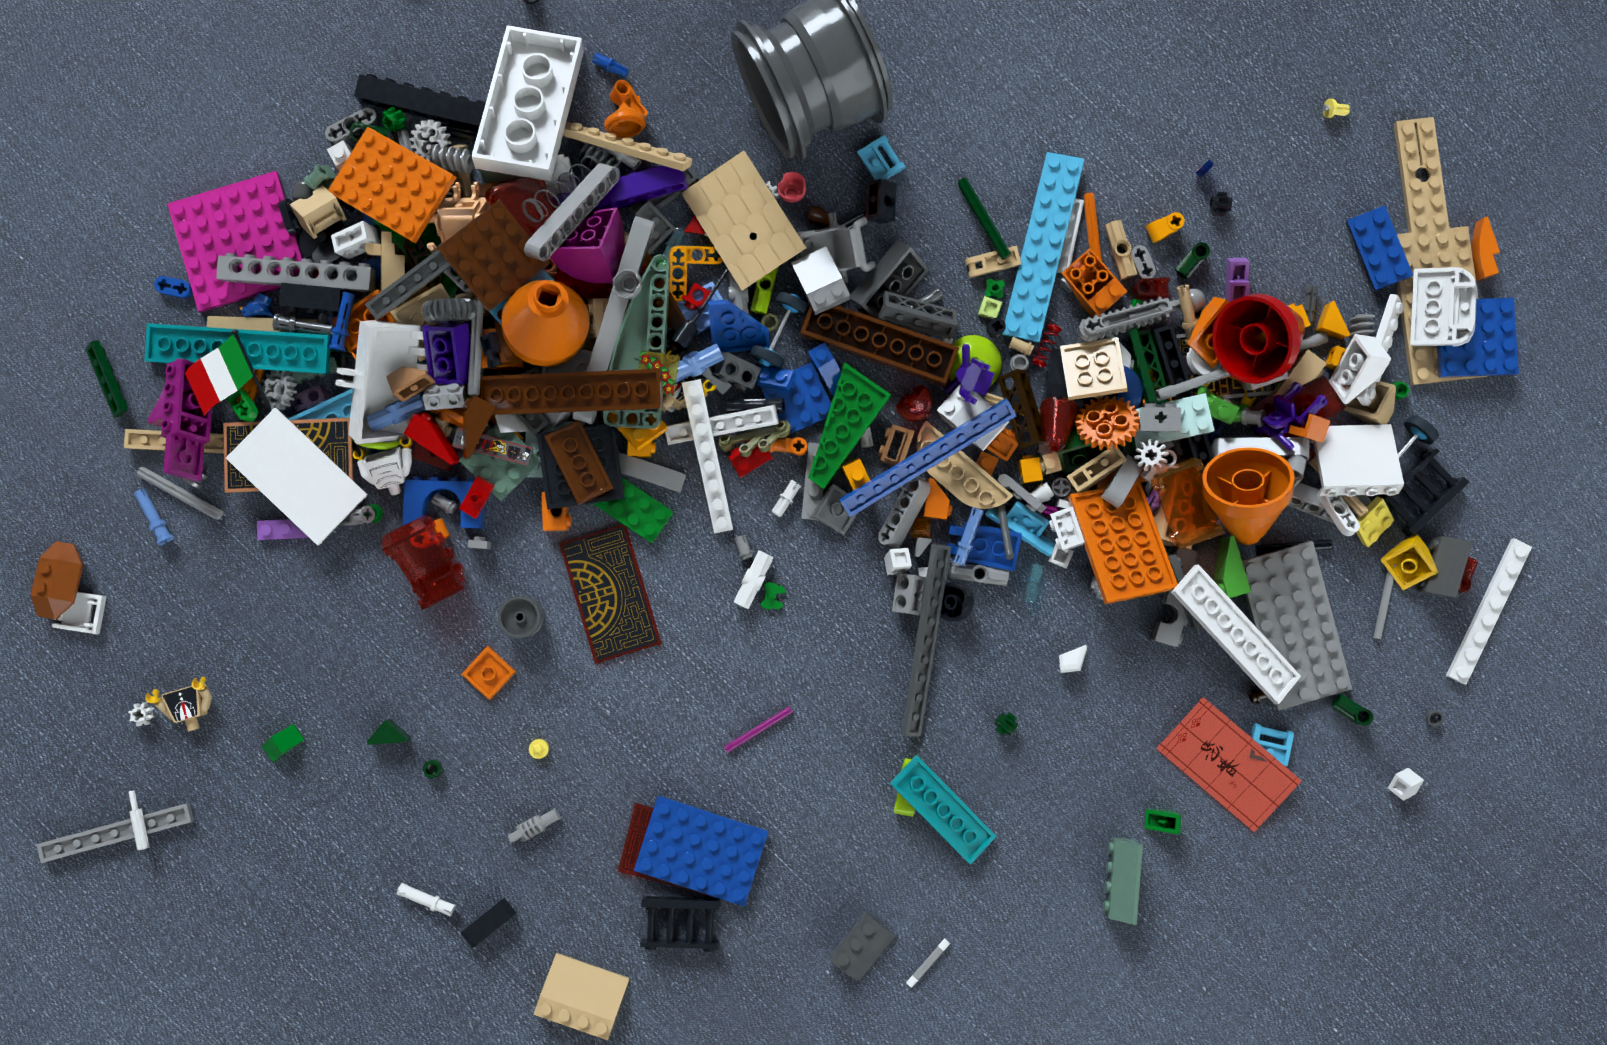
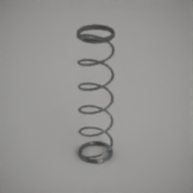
(582, 164)

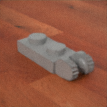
(1019, 492)

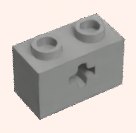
(1148, 420)

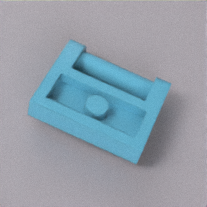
(876, 163)
(1280, 752)

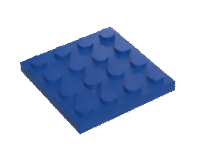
(1490, 349)

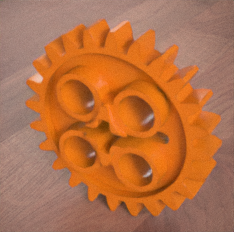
(1107, 422)

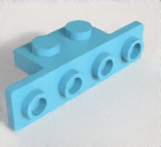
(1027, 522)

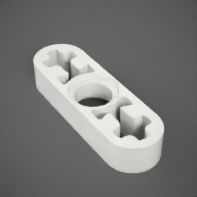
(1342, 524)

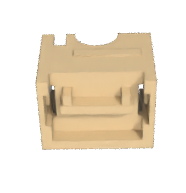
(318, 211)

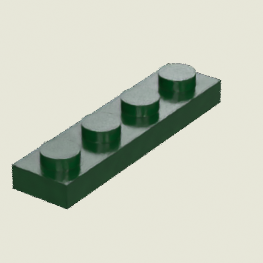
(106, 379)

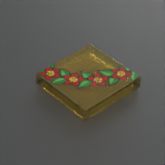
(666, 362)

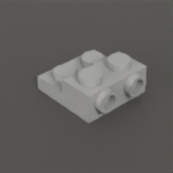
(445, 396)

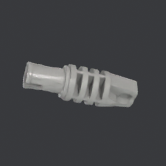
(534, 826)

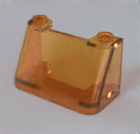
(1184, 504)

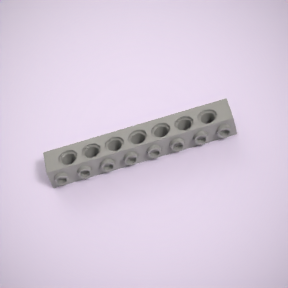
(228, 265)

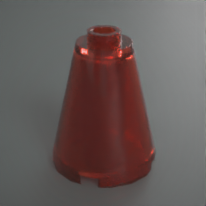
(1057, 421)

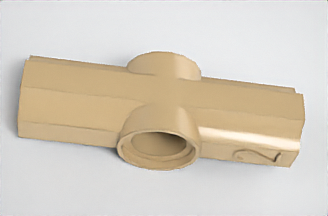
(1117, 237)

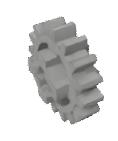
(279, 389)

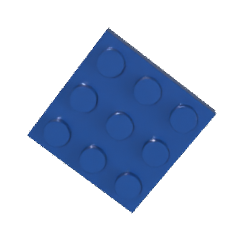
(805, 401)

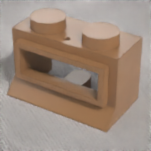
(908, 434)

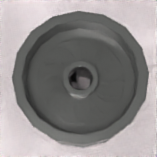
(532, 616)

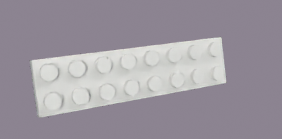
(1236, 634)

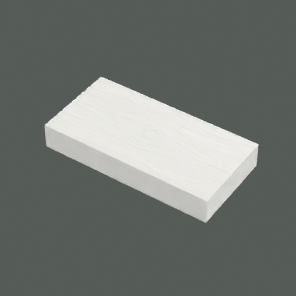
(528, 103)

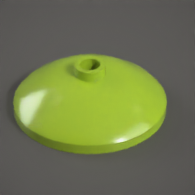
(981, 349)

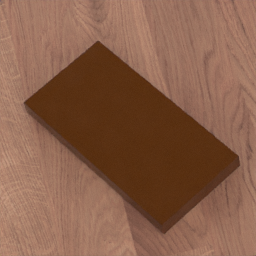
(579, 462)

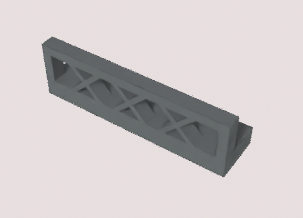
(918, 318)

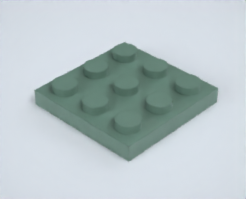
(502, 474)

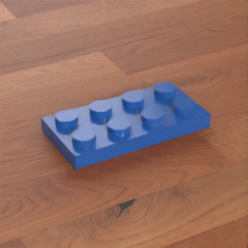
(1379, 248)

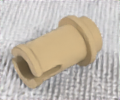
(1021, 346)

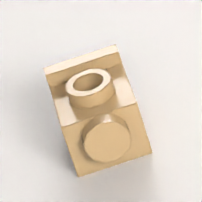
(1050, 463)

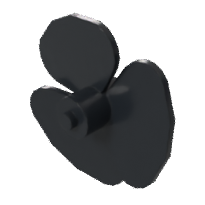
(322, 246)

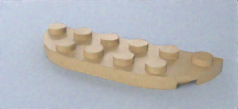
(963, 476)

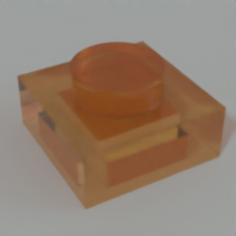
(920, 528)

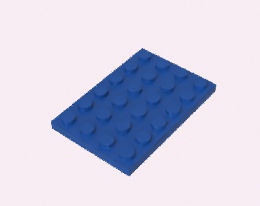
(701, 850)

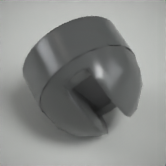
(1432, 721)

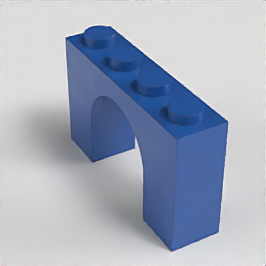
(419, 492)

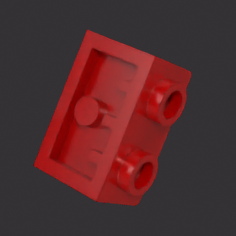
(747, 464)

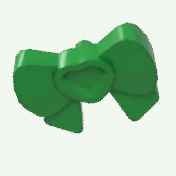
(770, 591)

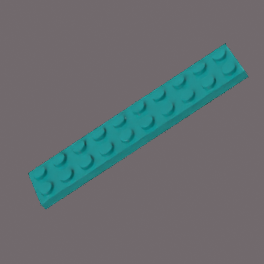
(264, 348)

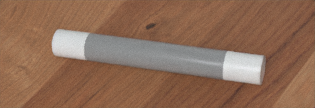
(928, 962)

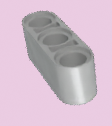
(1122, 482)

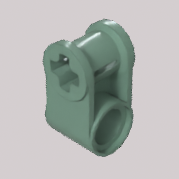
(320, 176)

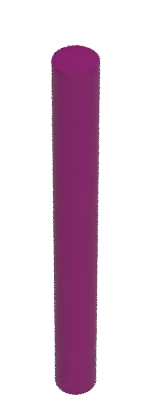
(758, 729)

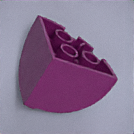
(593, 248)

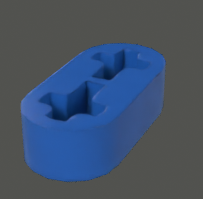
(173, 290)

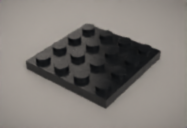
(556, 487)

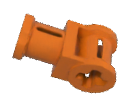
(787, 446)

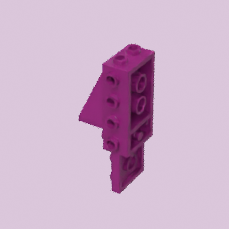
(181, 424)

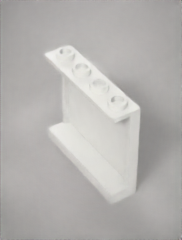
(1358, 461)

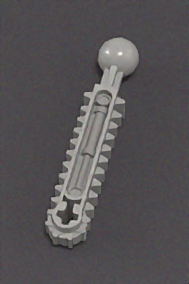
(1135, 316)

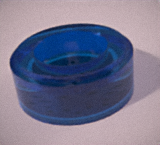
(1204, 168)

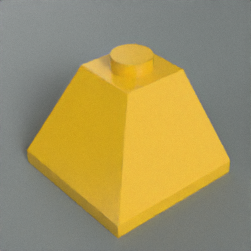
(1411, 560)

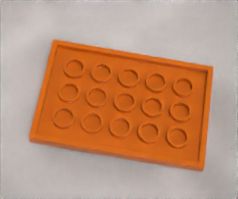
(392, 184)
(1123, 545)

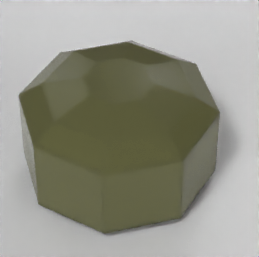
(770, 321)

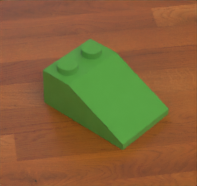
(1229, 569)

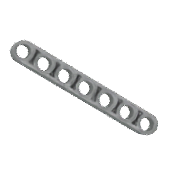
(571, 212)

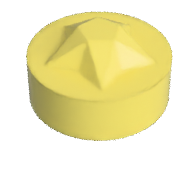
(538, 748)

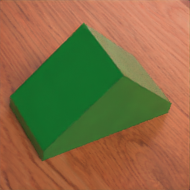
(282, 742)
(1163, 821)

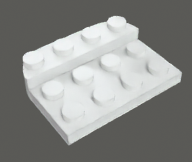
(1443, 307)

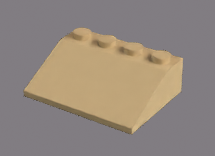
(581, 996)

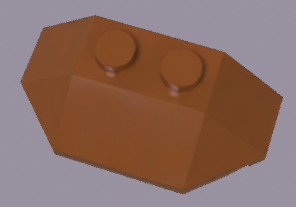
(56, 580)

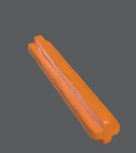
(1091, 222)

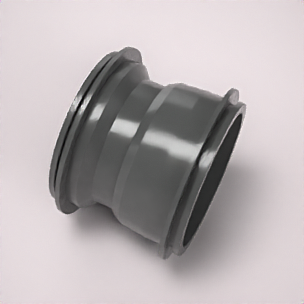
(812, 72)

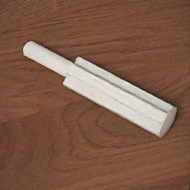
(138, 823)

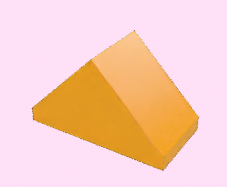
(1332, 322)

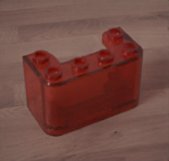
(425, 560)

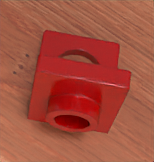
(690, 302)

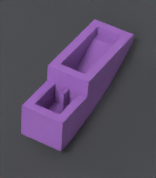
(1236, 278)

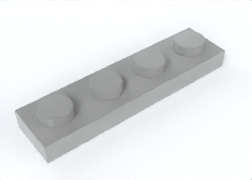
(812, 492)

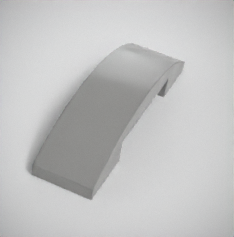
(651, 472)

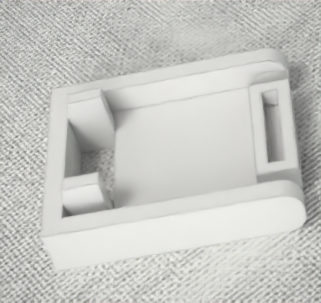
(79, 614)

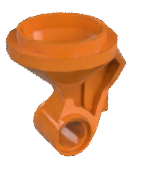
(631, 115)

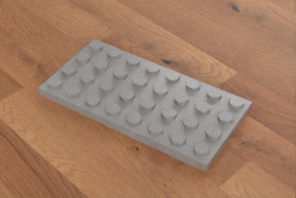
(1295, 616)

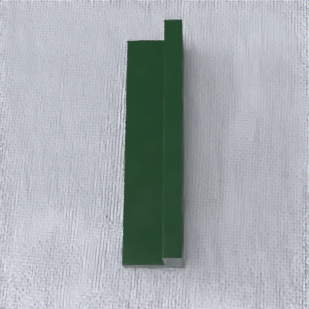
(1144, 368)

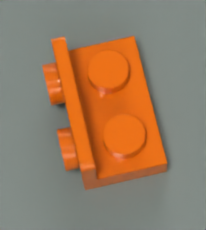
(1004, 444)

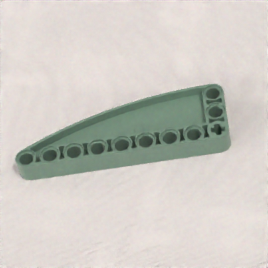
(637, 334)

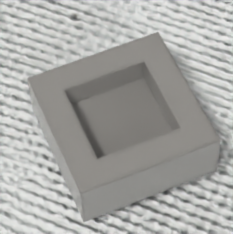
(479, 543)

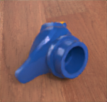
(258, 307)

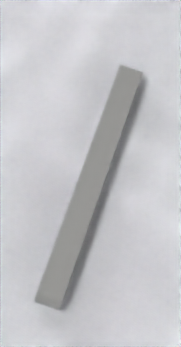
(633, 259)

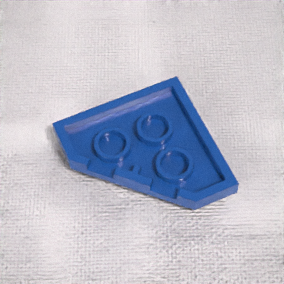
(735, 329)

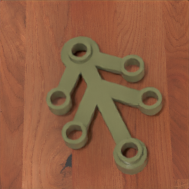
(756, 437)

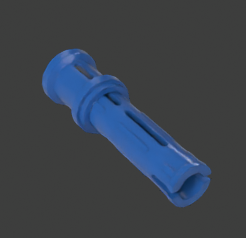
(337, 331)

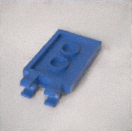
(988, 546)

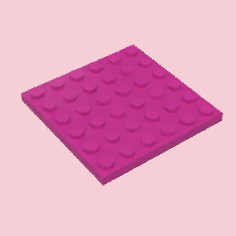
(236, 221)

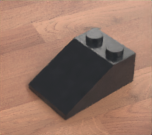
(1055, 380)

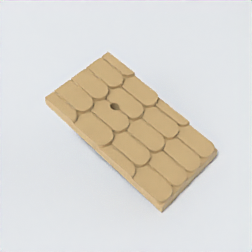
(731, 207)

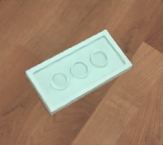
(1194, 421)

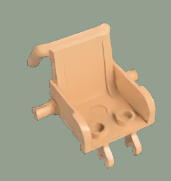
(457, 213)

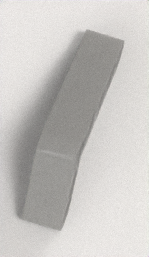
(1306, 497)

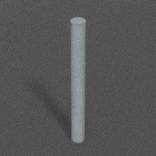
(1384, 605)

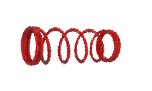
(1038, 362)

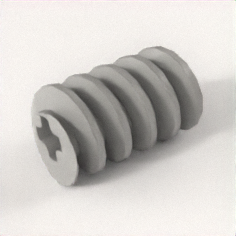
(452, 160)
(1361, 325)

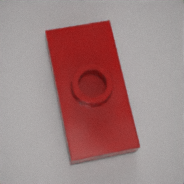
(477, 497)

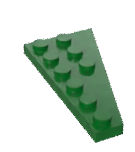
(849, 417)

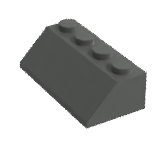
(895, 272)

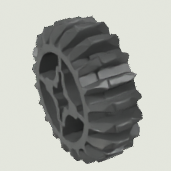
(449, 310)

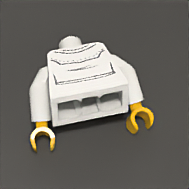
(386, 467)

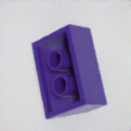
(447, 352)

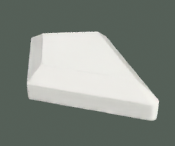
(1072, 660)

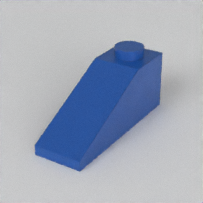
(825, 366)

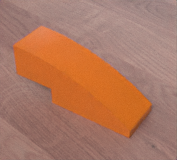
(1483, 250)

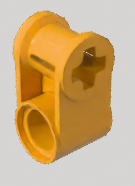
(1163, 228)

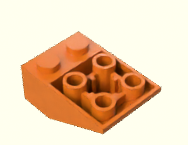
(1093, 283)

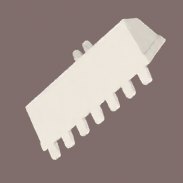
(380, 351)

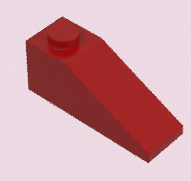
(430, 435)

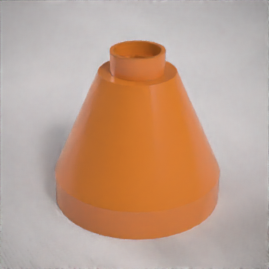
(545, 323)
(1248, 490)

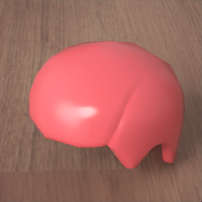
(792, 187)

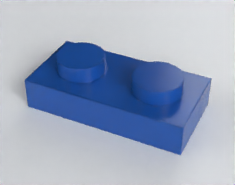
(775, 378)

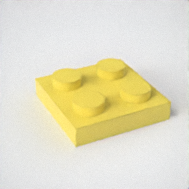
(1374, 522)

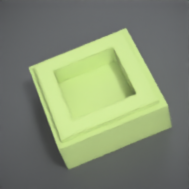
(989, 308)

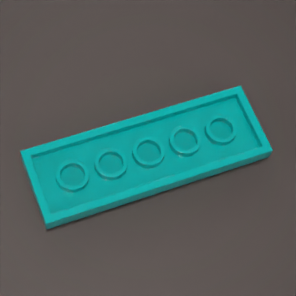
(943, 809)

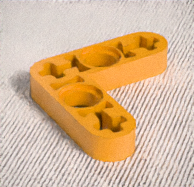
(687, 258)

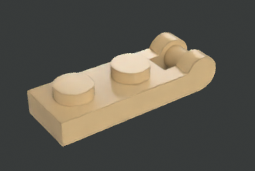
(992, 262)

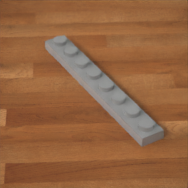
(113, 833)

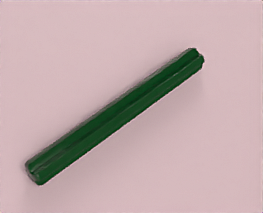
(984, 218)

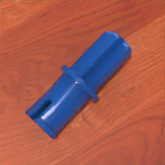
(610, 65)

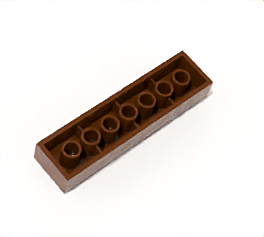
(881, 343)

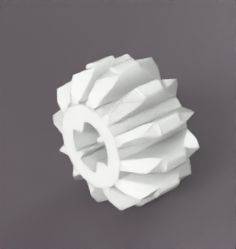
(1156, 450)

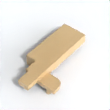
(391, 265)

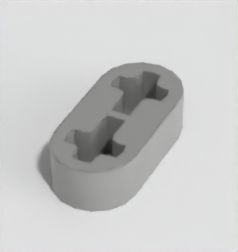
(1146, 261)

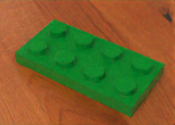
(638, 512)

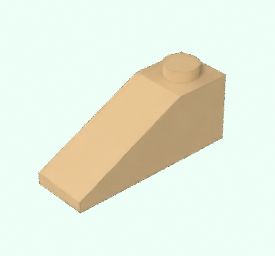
(1304, 369)
(1096, 470)

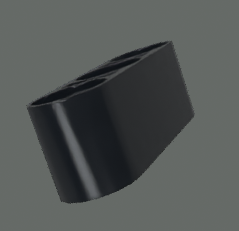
(488, 923)

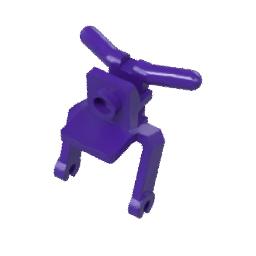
(971, 376)
(1285, 415)

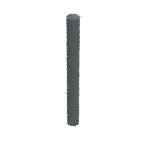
(1005, 532)

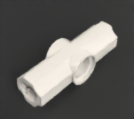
(753, 579)

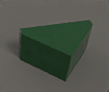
(388, 733)

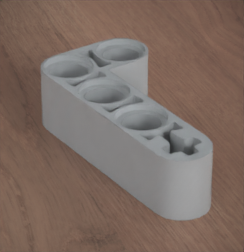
(904, 510)

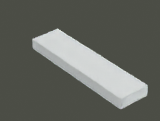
(1071, 235)

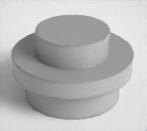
(1019, 361)

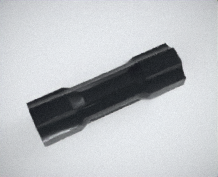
(737, 405)

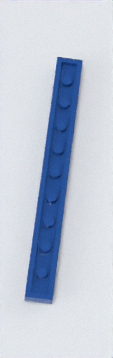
(927, 457)

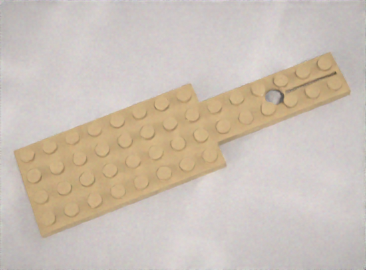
(1429, 236)

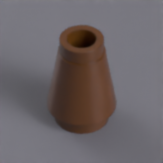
(818, 216)

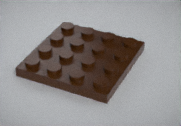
(491, 255)

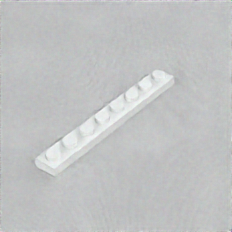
(707, 455)
(1488, 611)

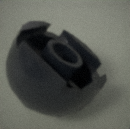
(957, 602)

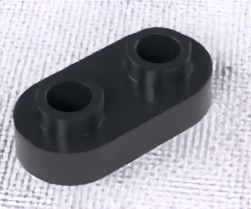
(289, 218)

